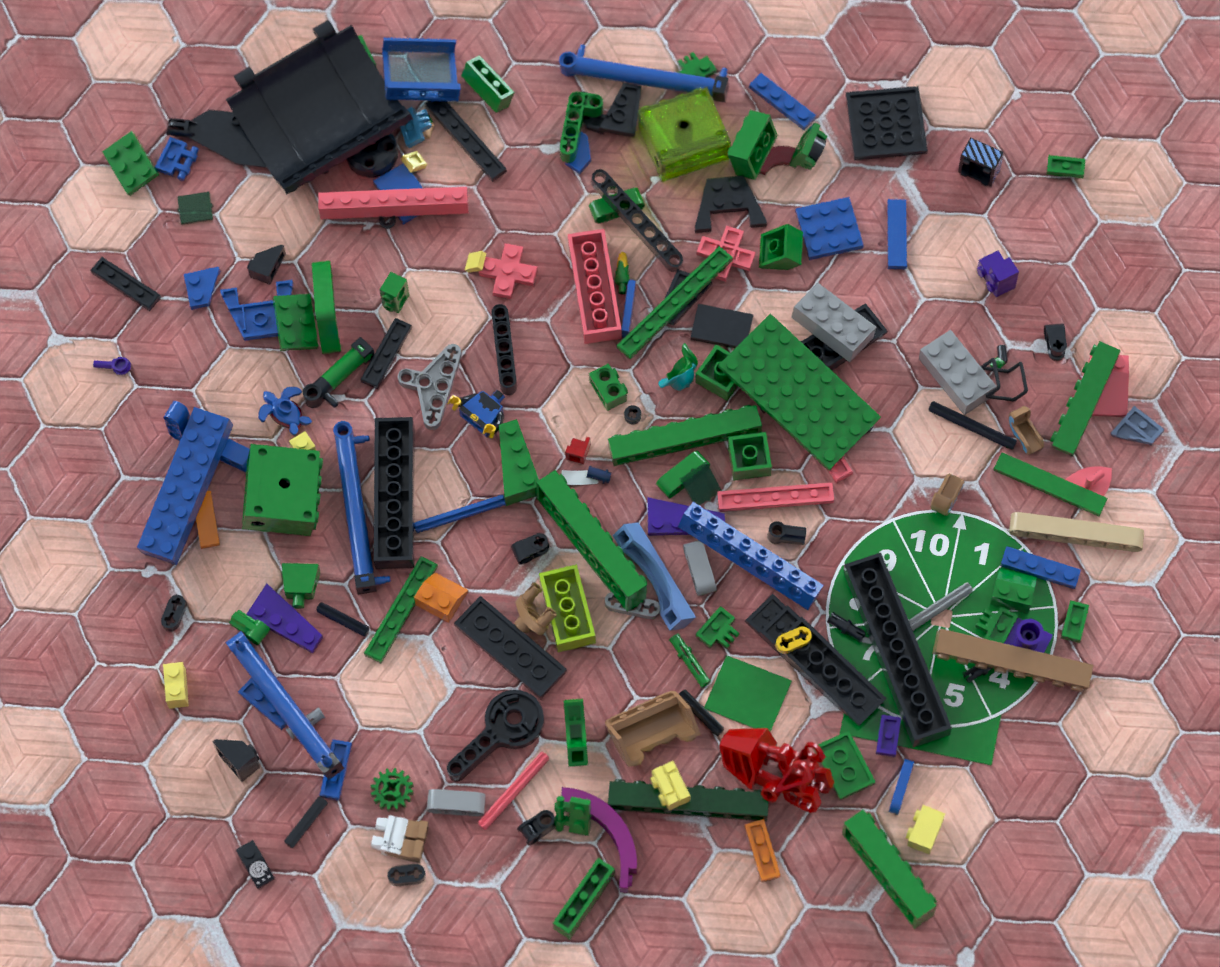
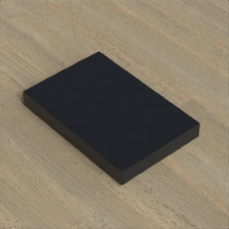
(720, 326)

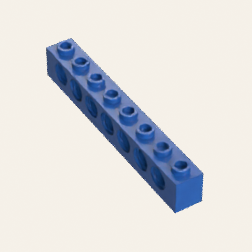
(750, 555)

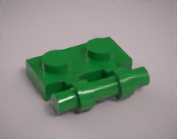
(578, 818)

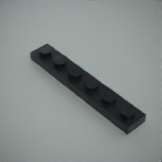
(466, 139)

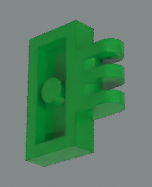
(697, 67)
(997, 625)
(718, 629)

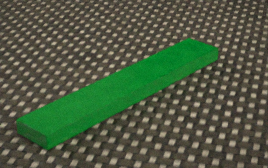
(1050, 484)
(399, 611)

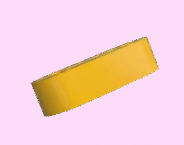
(795, 644)

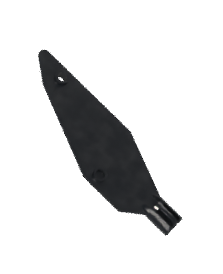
(219, 133)

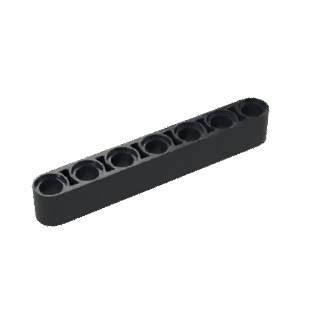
(635, 211)

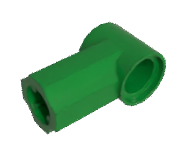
(253, 629)

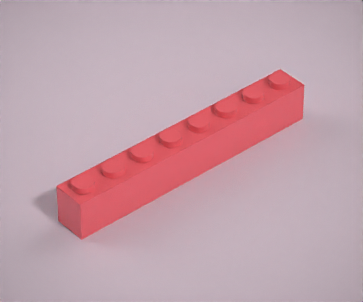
(393, 203)

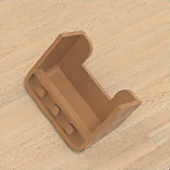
(651, 725)

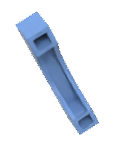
(672, 603)

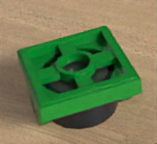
(809, 147)

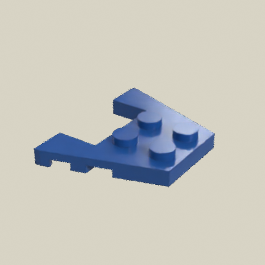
(258, 318)

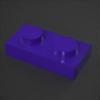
(888, 735)

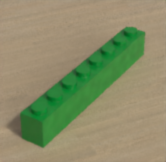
(684, 435)

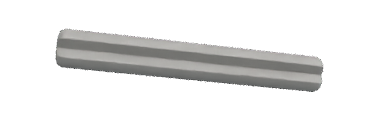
(940, 605)

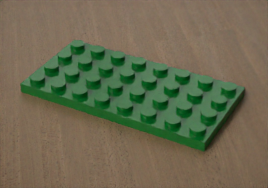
(799, 392)

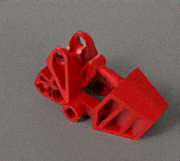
(748, 749)

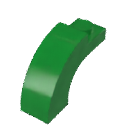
(575, 732)

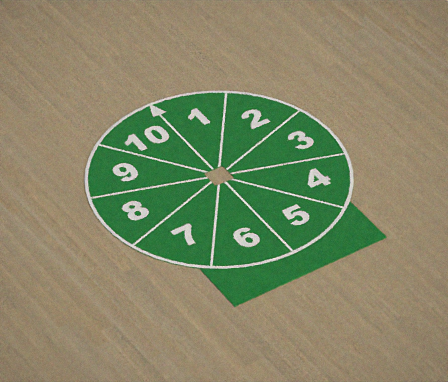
(927, 561)

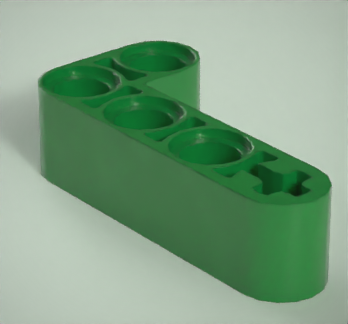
(574, 127)

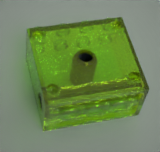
(684, 134)

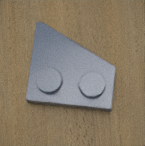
(1138, 428)

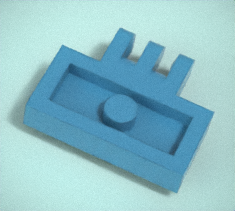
(414, 129)

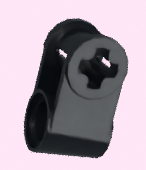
(1055, 339)
(528, 549)
(536, 828)

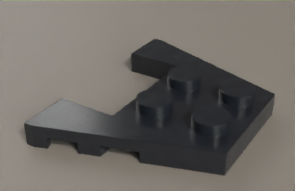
(727, 196)

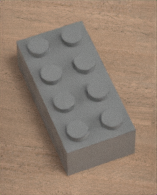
(833, 322)
(956, 372)

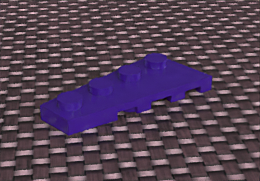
(666, 516)
(284, 619)

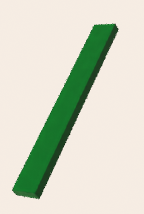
(674, 302)

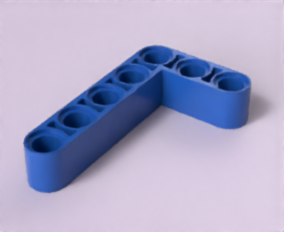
(176, 422)

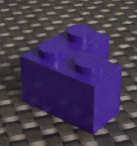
(998, 273)

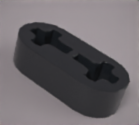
(169, 611)
(407, 879)

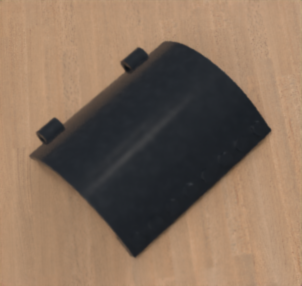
(315, 107)

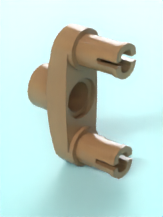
(529, 617)

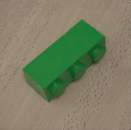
(487, 84)

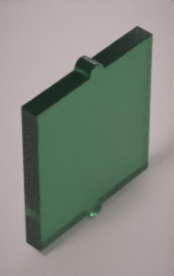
(195, 208)
(700, 484)

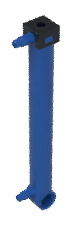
(642, 76)
(355, 510)
(285, 705)

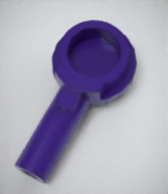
(119, 365)

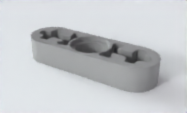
(645, 614)

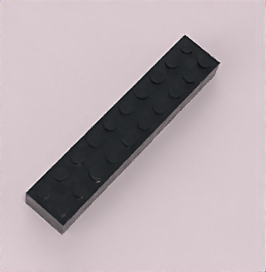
(897, 650)

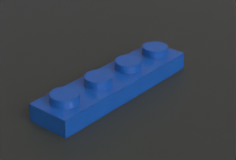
(782, 101)
(1040, 567)

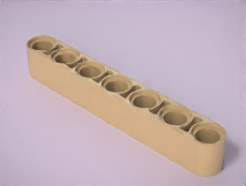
(1076, 532)

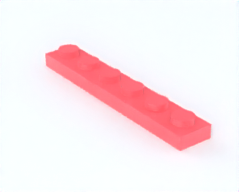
(775, 497)

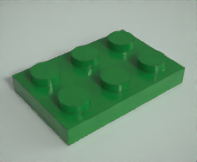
(130, 163)
(295, 322)
(846, 765)

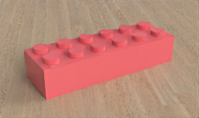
(594, 286)

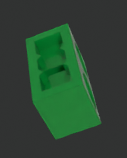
(394, 292)
(604, 388)

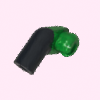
(1002, 357)

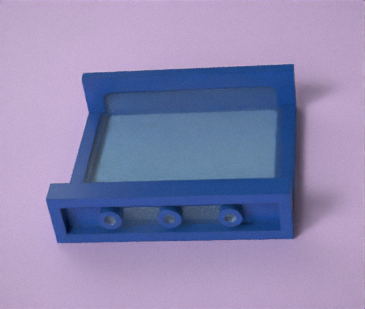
(420, 69)

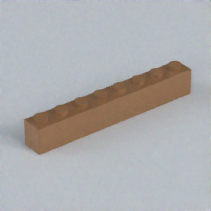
(1012, 659)

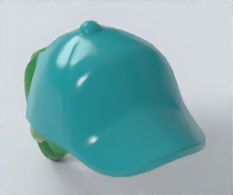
(682, 372)

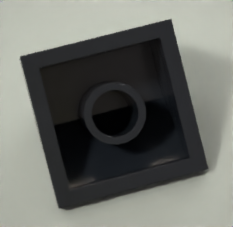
(238, 757)

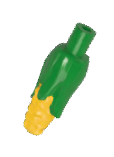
(622, 273)

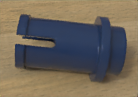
(598, 474)

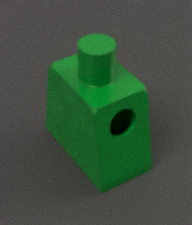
(300, 582)

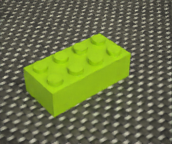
(566, 596)

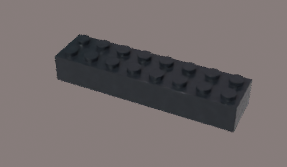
(394, 493)

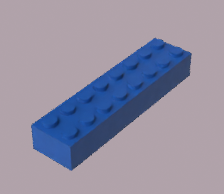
(185, 486)

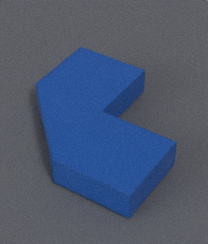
(583, 154)

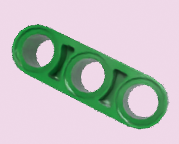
(603, 212)
(670, 482)

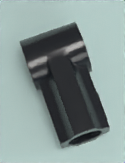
(788, 534)

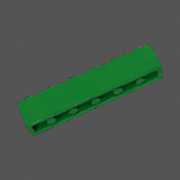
(1085, 399)

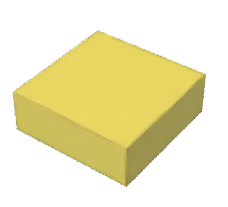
(414, 161)
(475, 261)

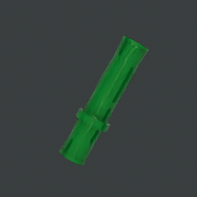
(678, 642)

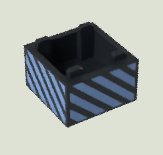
(980, 162)

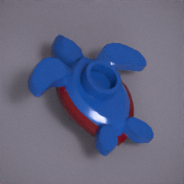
(283, 410)

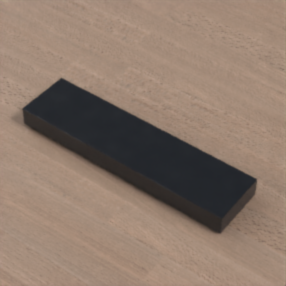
(125, 283)
(386, 353)

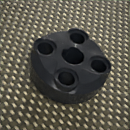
(375, 156)

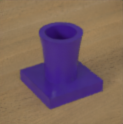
(1029, 635)

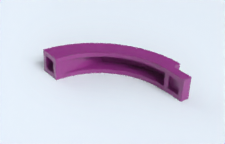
(616, 828)

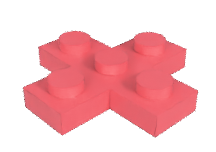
(730, 243)
(508, 271)

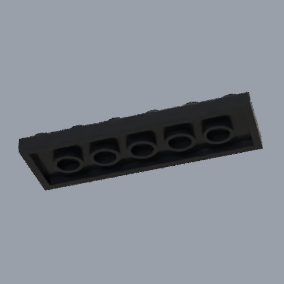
(510, 647)

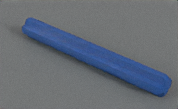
(459, 513)

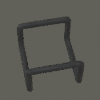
(990, 395)

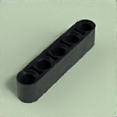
(504, 341)

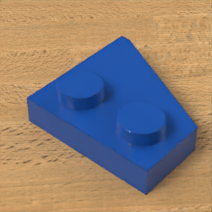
(201, 286)

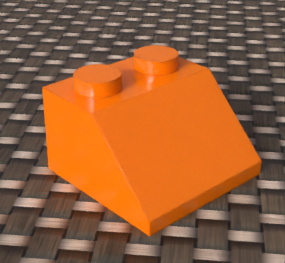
(440, 596)

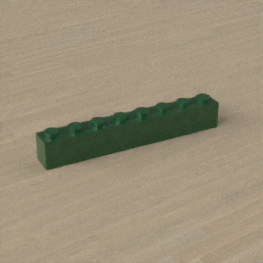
(703, 801)

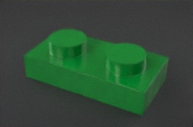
(1065, 166)
(1075, 621)

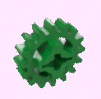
(397, 784)

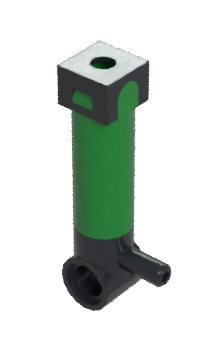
(359, 353)

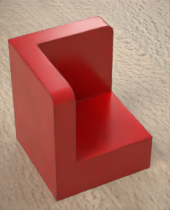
(578, 450)

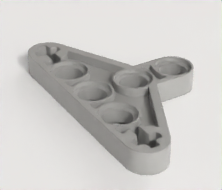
(435, 375)

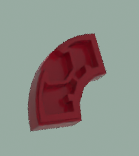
(777, 156)

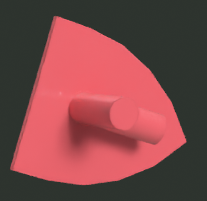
(1093, 478)

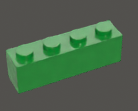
(583, 898)

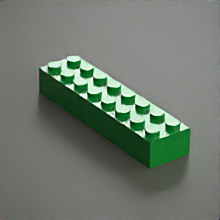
(591, 540)

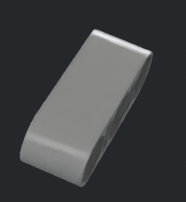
(699, 568)
(456, 802)

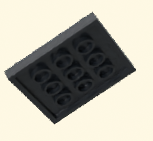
(886, 123)

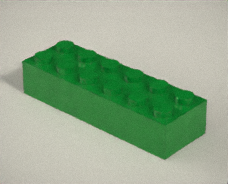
(889, 868)

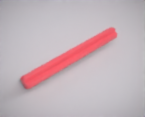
(514, 789)

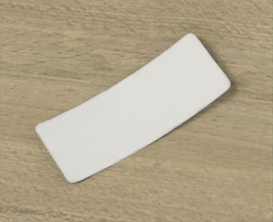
(578, 477)

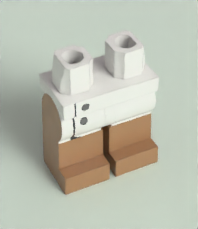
(401, 838)

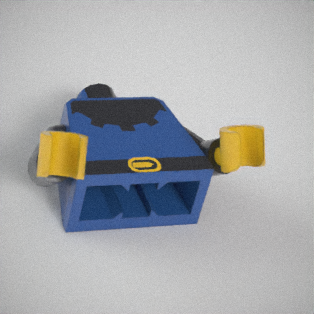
(481, 411)

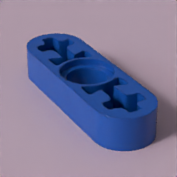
(901, 786)

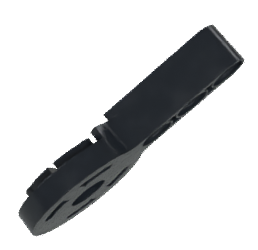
(501, 731)

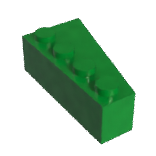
(517, 465)

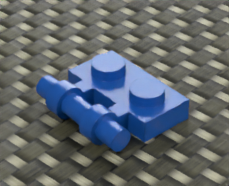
(172, 155)

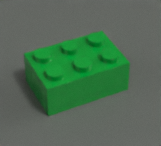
(752, 144)

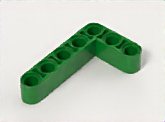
(325, 307)

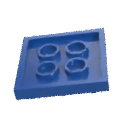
(829, 228)

